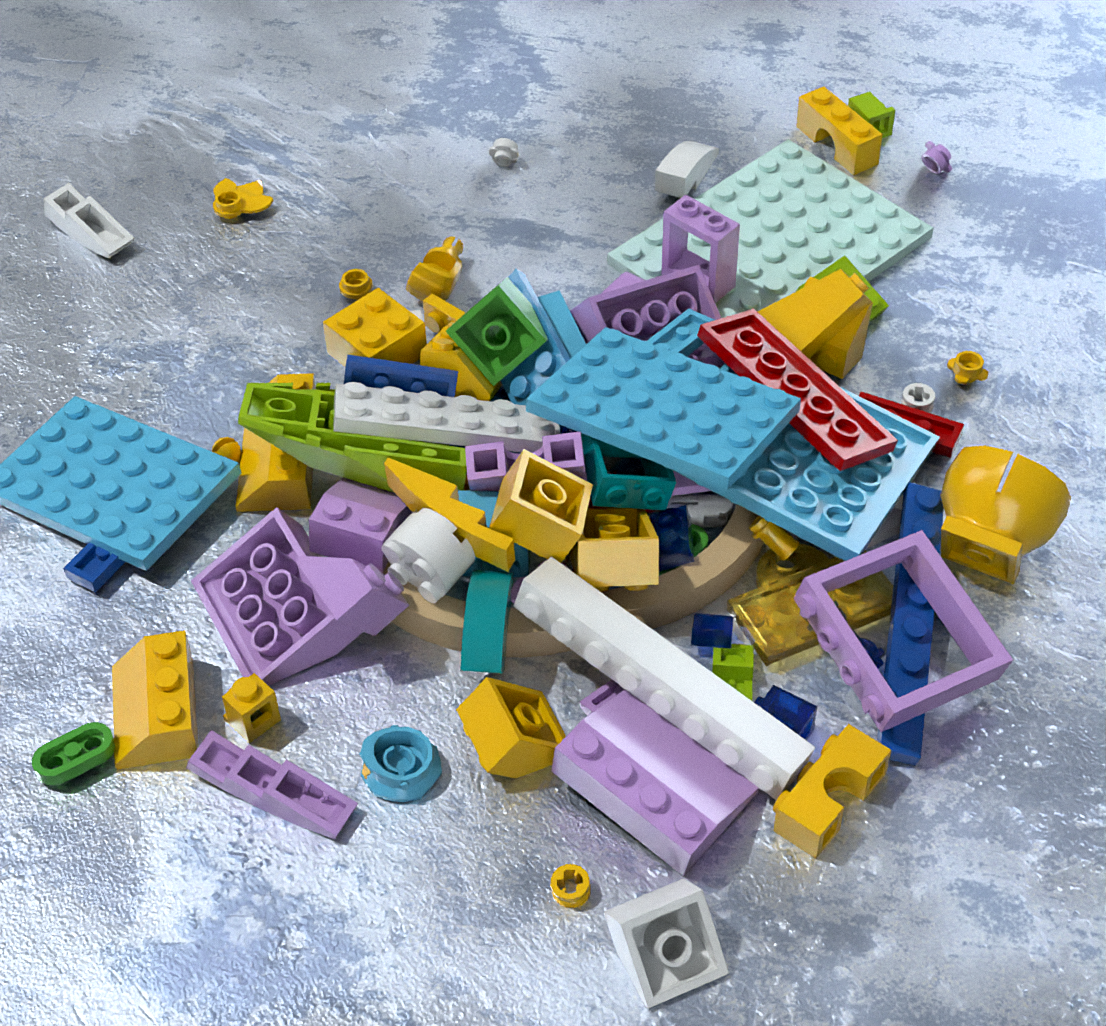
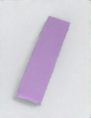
(272, 787)

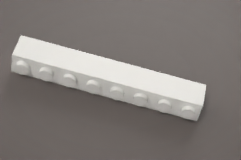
(664, 677)

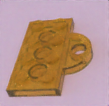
(773, 618)

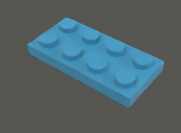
(541, 363)

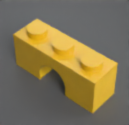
(855, 139)
(846, 763)

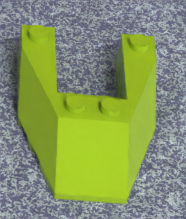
(303, 427)

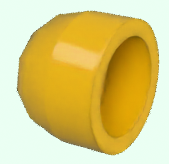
(227, 448)

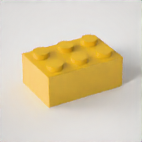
(617, 549)

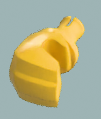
(438, 271)

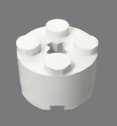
(428, 554)

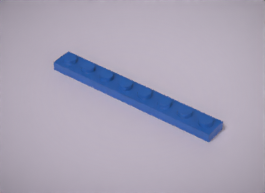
(911, 624)

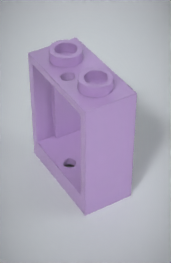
(716, 229)

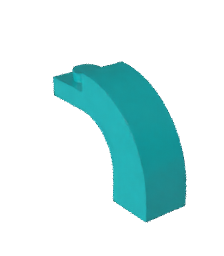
(486, 621)

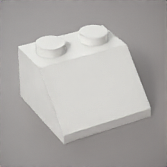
(667, 942)

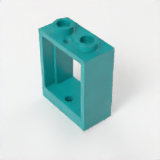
(622, 490)

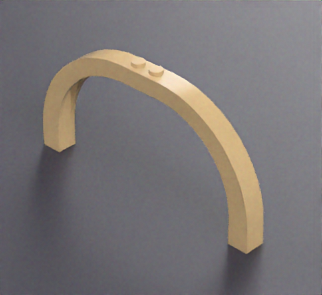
(676, 596)

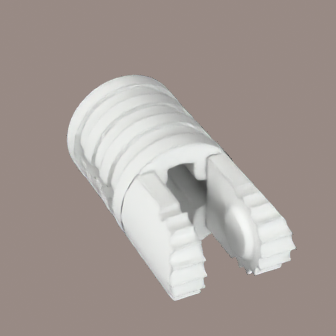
(705, 509)

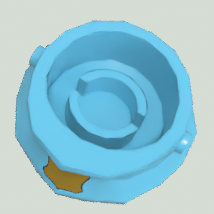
(399, 764)

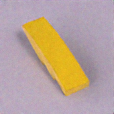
(424, 490)

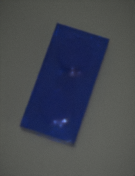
(674, 536)

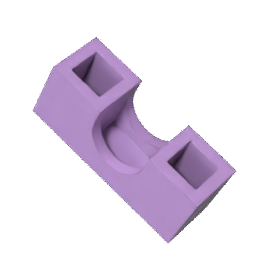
(491, 461)

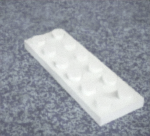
(437, 418)

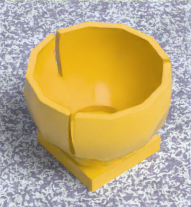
(993, 527)

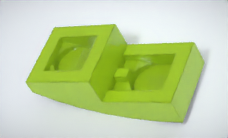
(735, 667)

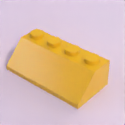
(271, 475)

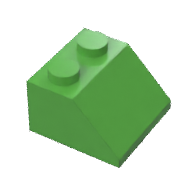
(499, 331)

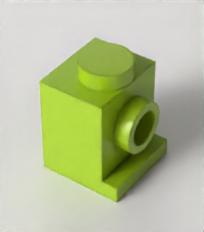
(874, 112)

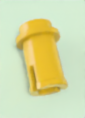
(774, 537)

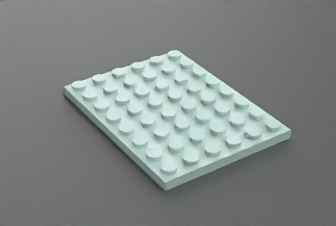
(793, 225)

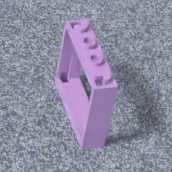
(948, 600)

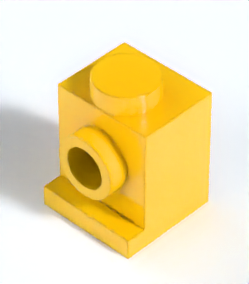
(244, 699)

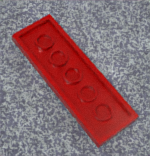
(826, 414)

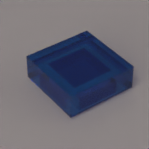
(712, 630)

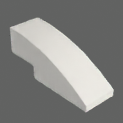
(684, 168)
(86, 221)

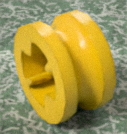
(583, 890)

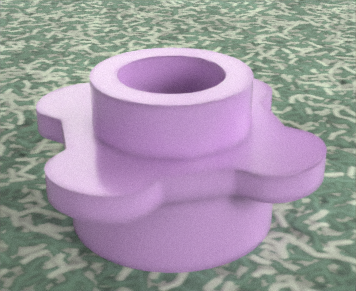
(936, 158)

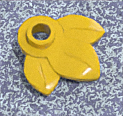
(235, 200)

